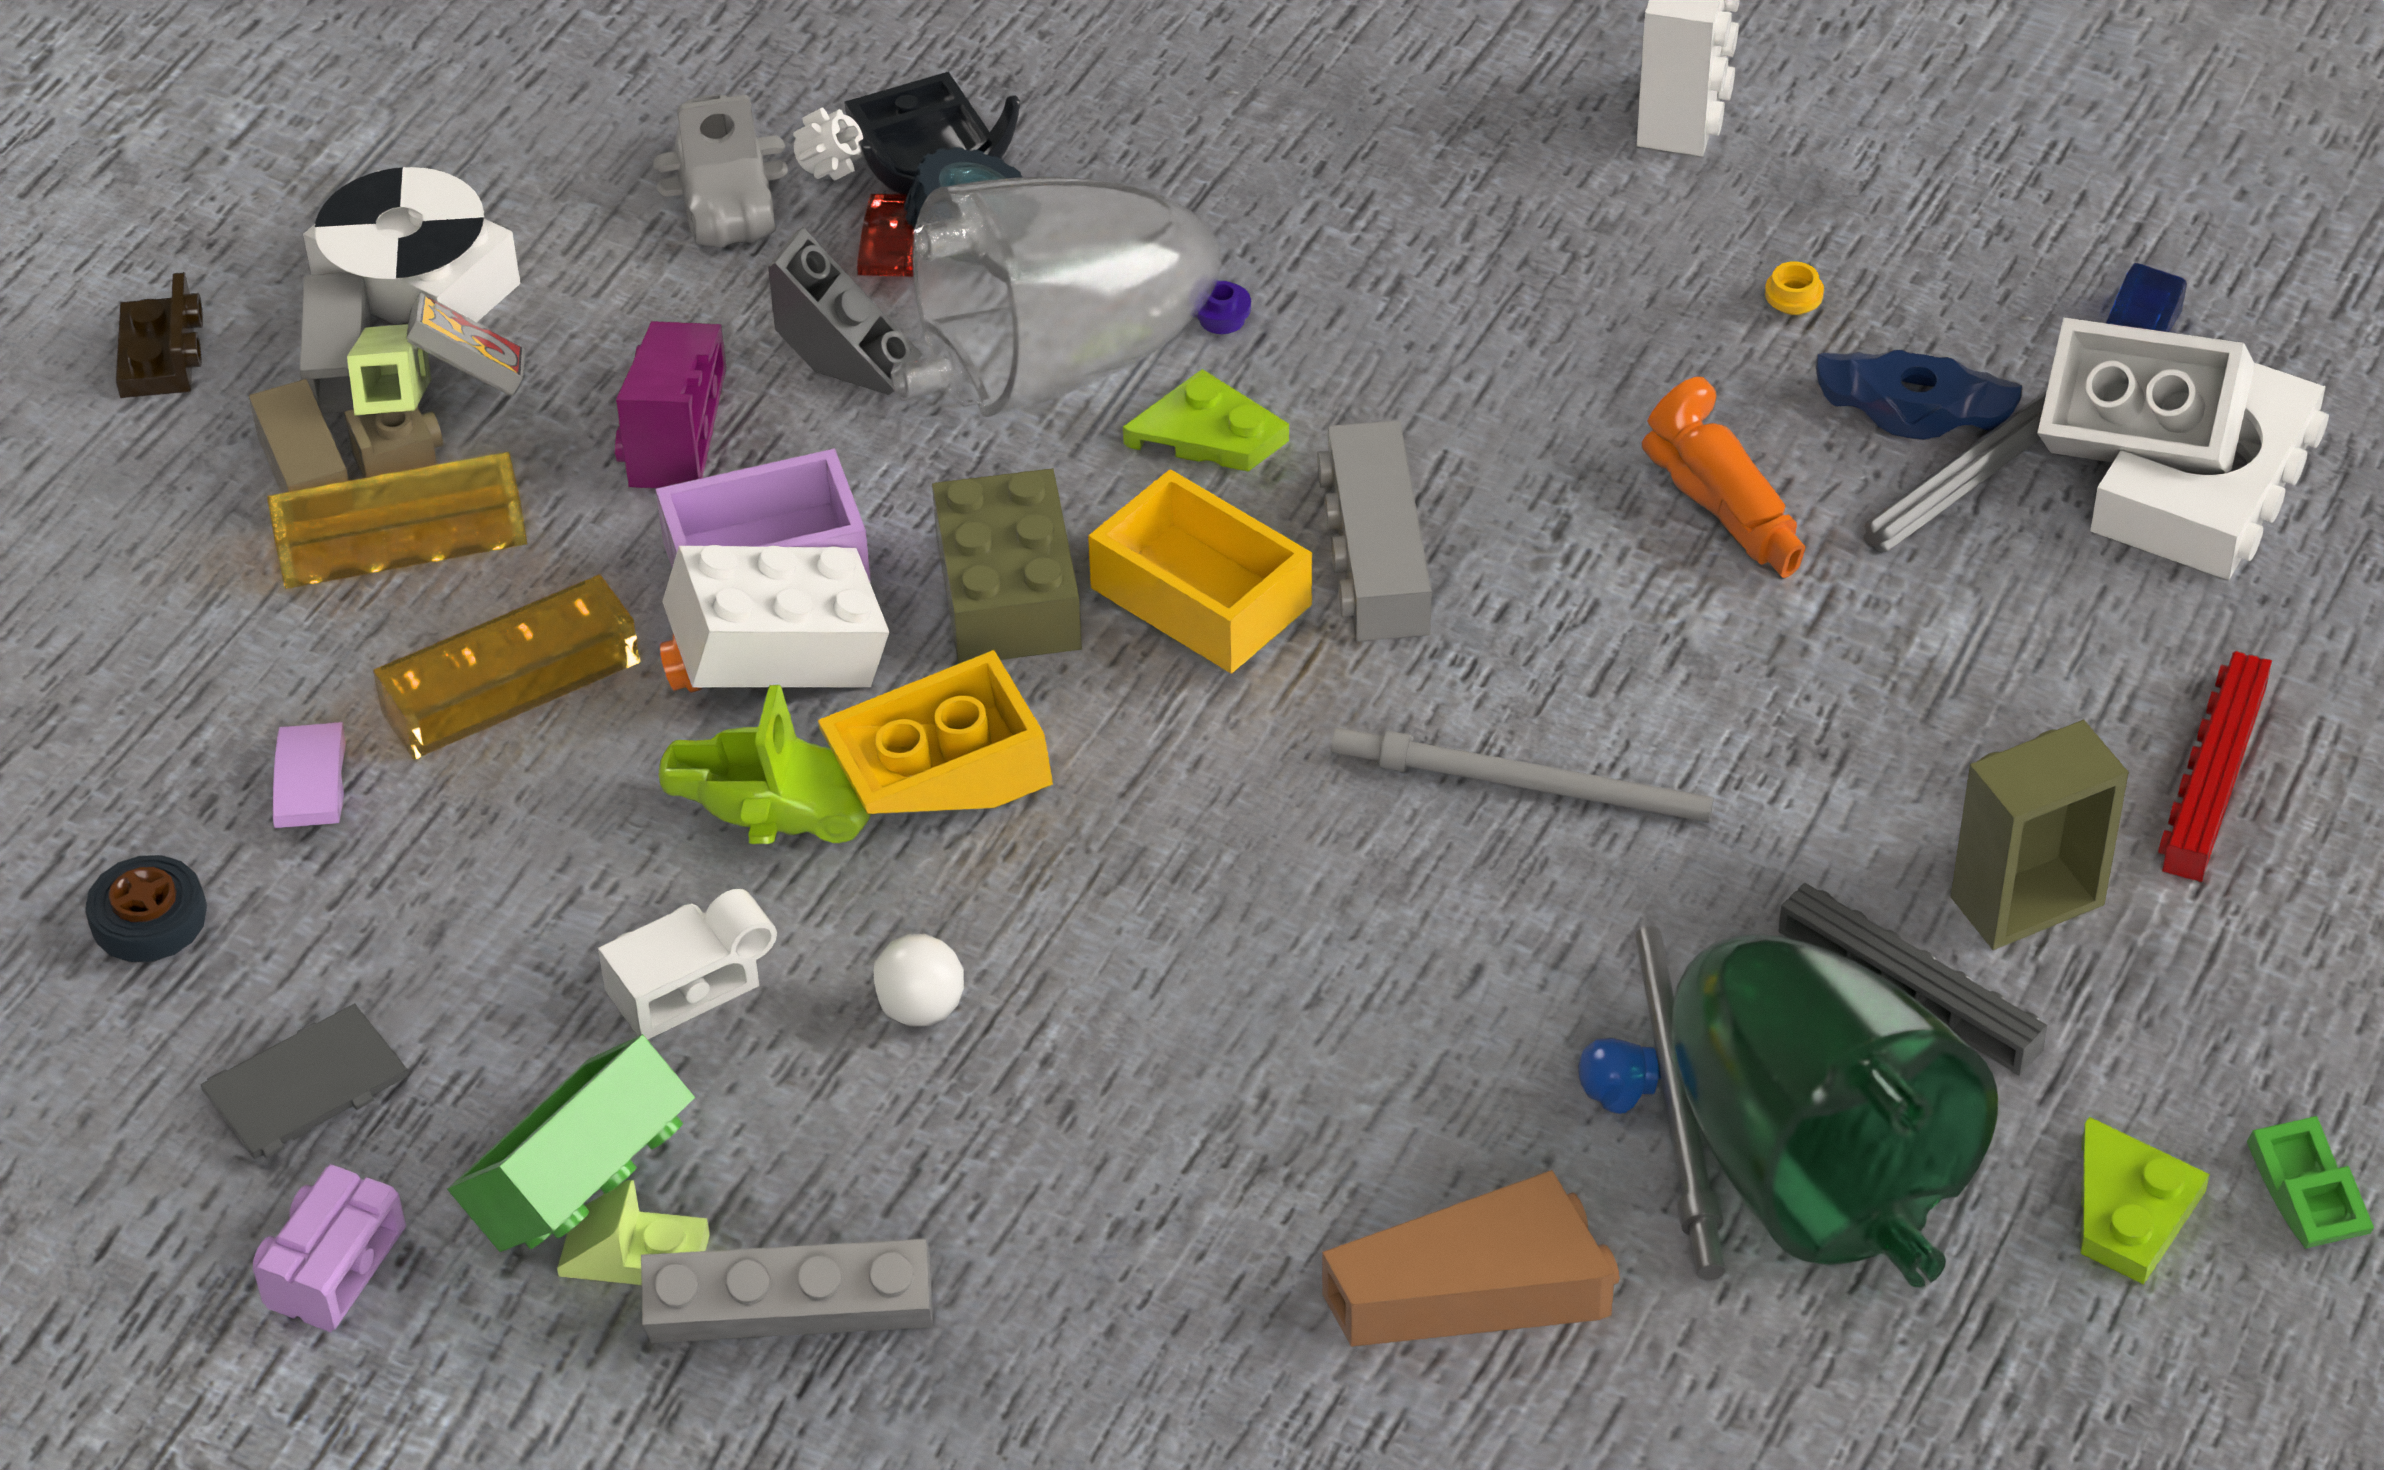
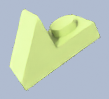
(616, 1234)

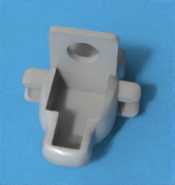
(722, 171)

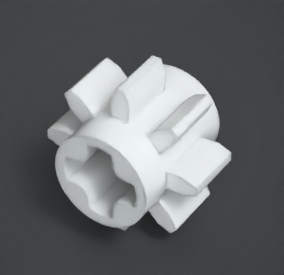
(827, 144)

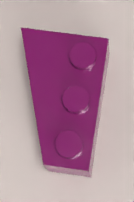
(670, 403)

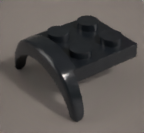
(919, 119)

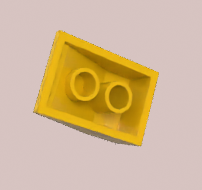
(942, 742)

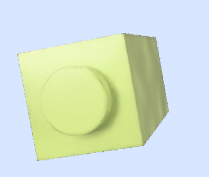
(387, 371)

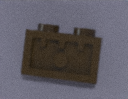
(159, 342)

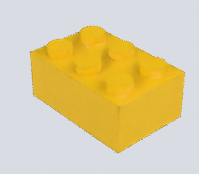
(1200, 570)

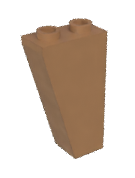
(1473, 1269)

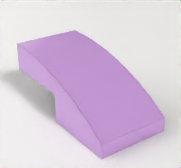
(308, 775)

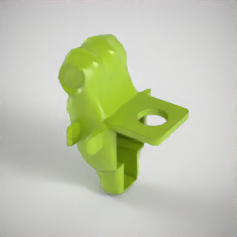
(766, 779)

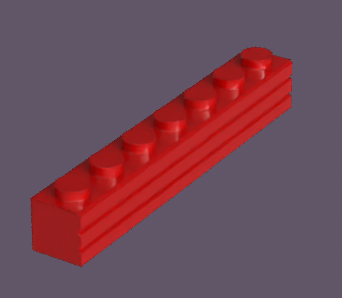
(2214, 766)

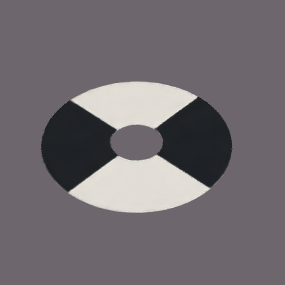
(348, 220)

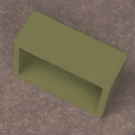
(1007, 565)
(2038, 833)

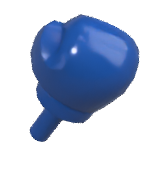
(1618, 1073)

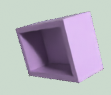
(766, 505)

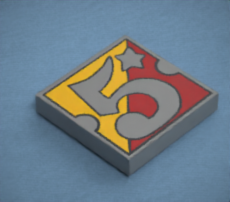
(466, 344)

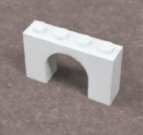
(2219, 517)

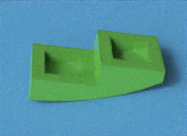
(2307, 1185)

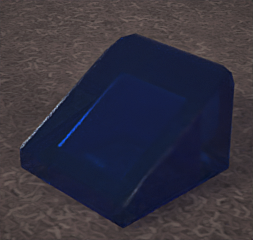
(2148, 299)

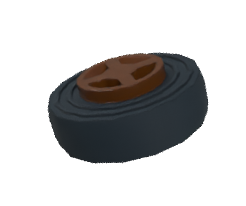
(146, 908)

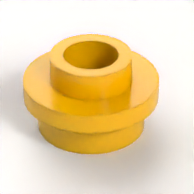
(1794, 288)

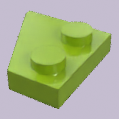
(1209, 424)
(2132, 1200)

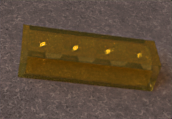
(397, 520)
(506, 666)

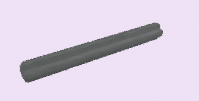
(1955, 478)

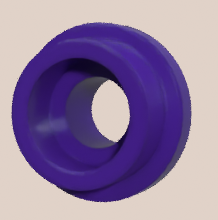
(1225, 309)

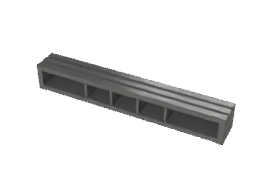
(1972, 1011)

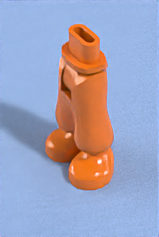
(1720, 476)

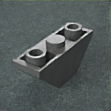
(832, 318)

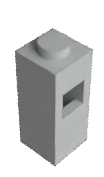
(332, 322)

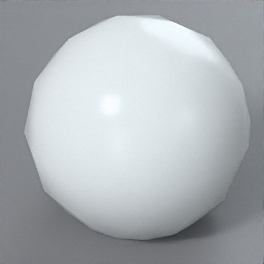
(918, 980)

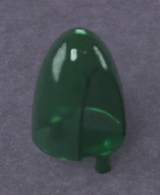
(1830, 1099)

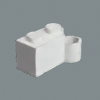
(686, 962)

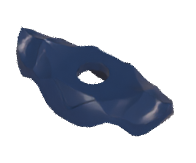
(1956, 399)

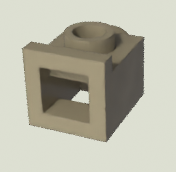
(393, 441)

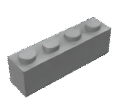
(1377, 530)
(786, 1291)

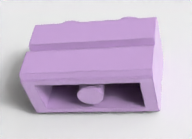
(328, 1247)

